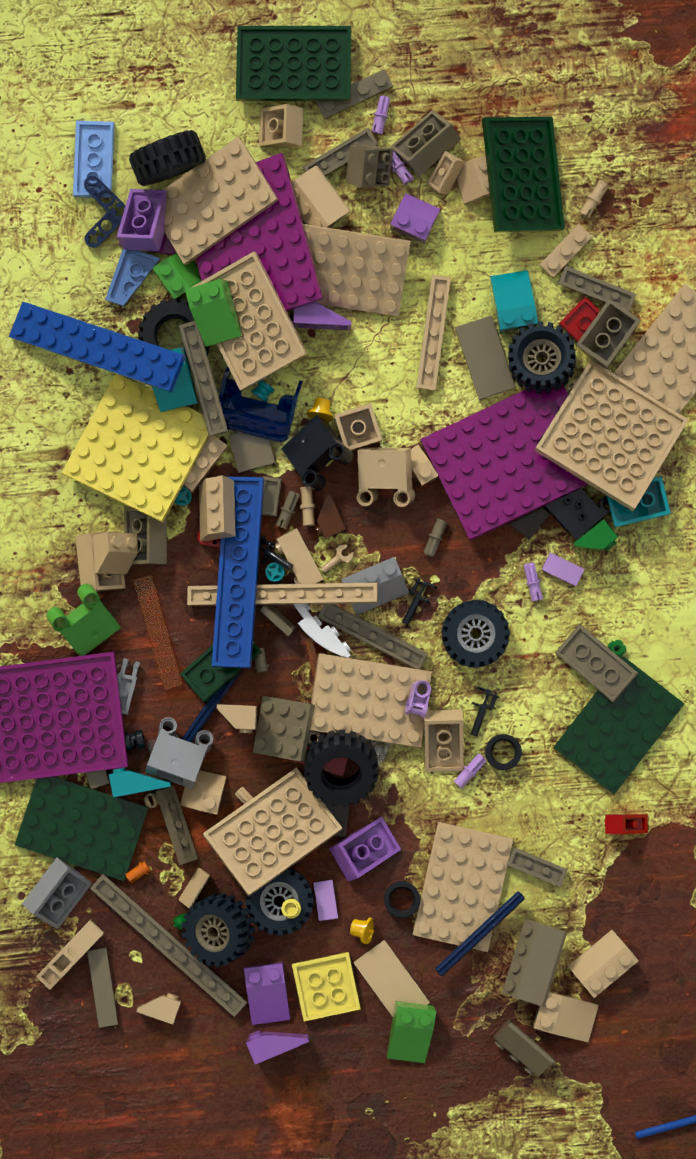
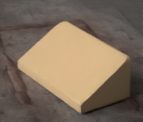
(445, 173)
(194, 887)

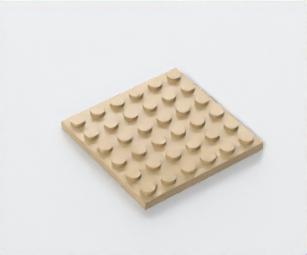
(611, 435)

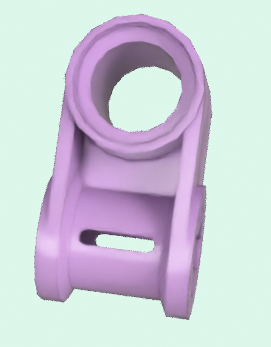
(418, 700)

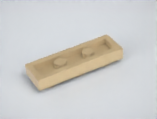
(565, 251)

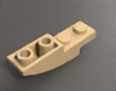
(70, 954)

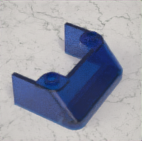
(256, 416)

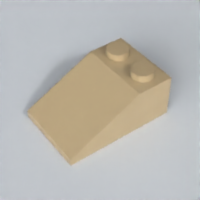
(443, 740)
(566, 1016)

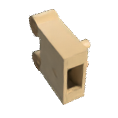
(385, 470)

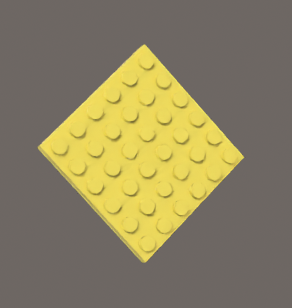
(137, 450)

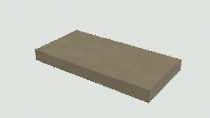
(485, 357)
(596, 663)

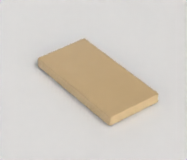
(389, 977)

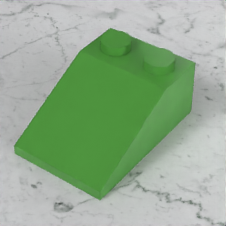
(214, 311)
(411, 1031)

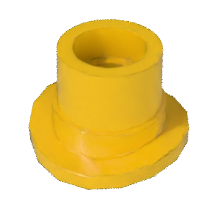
(321, 408)
(363, 929)

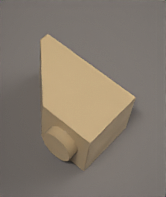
(422, 467)
(162, 1008)

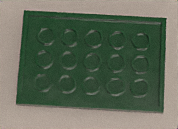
(293, 63)
(523, 174)
(614, 737)
(81, 826)

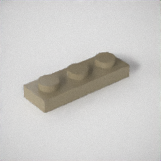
(537, 867)

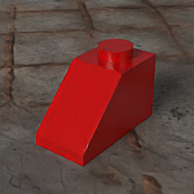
(626, 823)

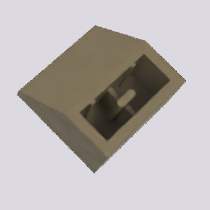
(369, 165)

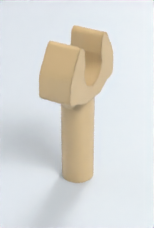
(338, 558)

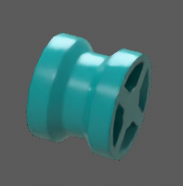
(262, 391)
(181, 500)
(272, 572)

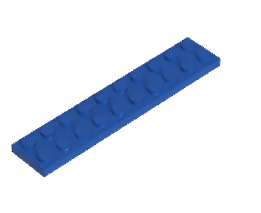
(97, 346)
(239, 578)

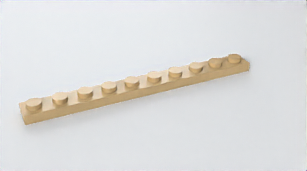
(295, 594)

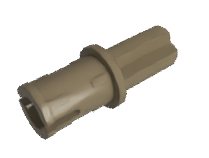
(288, 509)
(435, 537)

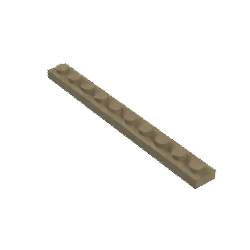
(168, 945)

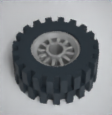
(453, 636)
(278, 923)

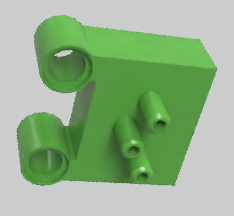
(85, 625)

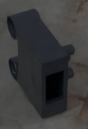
(314, 449)
(577, 513)

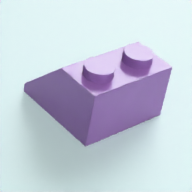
(414, 218)

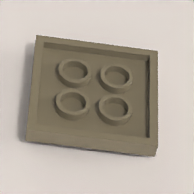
(283, 728)

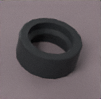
(503, 737)
(416, 899)

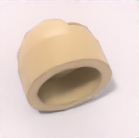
(147, 801)

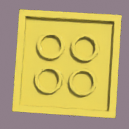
(326, 986)

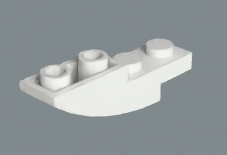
(324, 637)

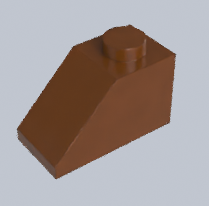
(329, 520)

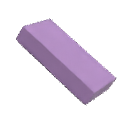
(562, 569)
(325, 900)

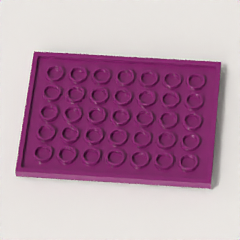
(278, 240)
(492, 463)
(60, 718)

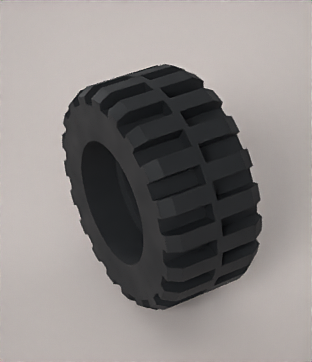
(167, 157)
(161, 313)
(341, 790)

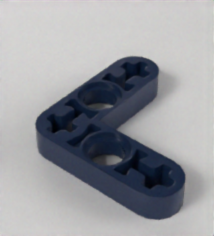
(110, 215)

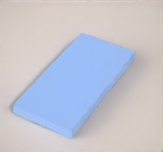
(93, 156)

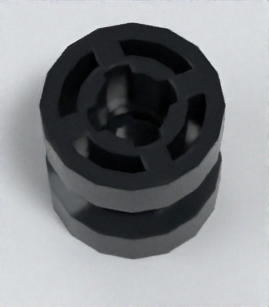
(137, 743)

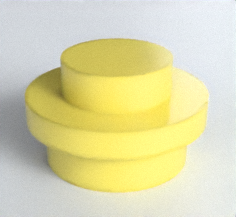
(291, 908)

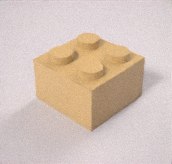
(358, 427)

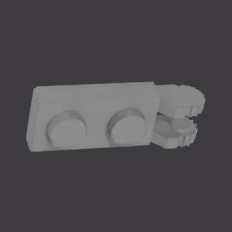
(127, 685)

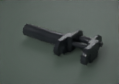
(272, 555)
(416, 601)
(482, 710)

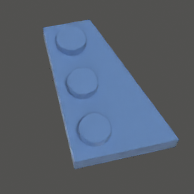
(129, 275)

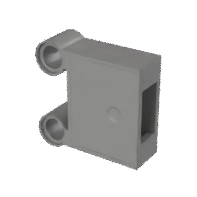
(176, 758)

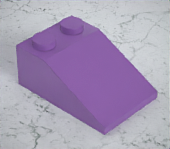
(143, 220)
(319, 317)
(364, 849)
(267, 993)
(270, 1044)

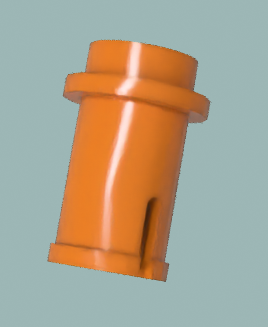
(138, 872)

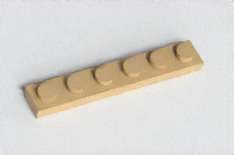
(433, 332)

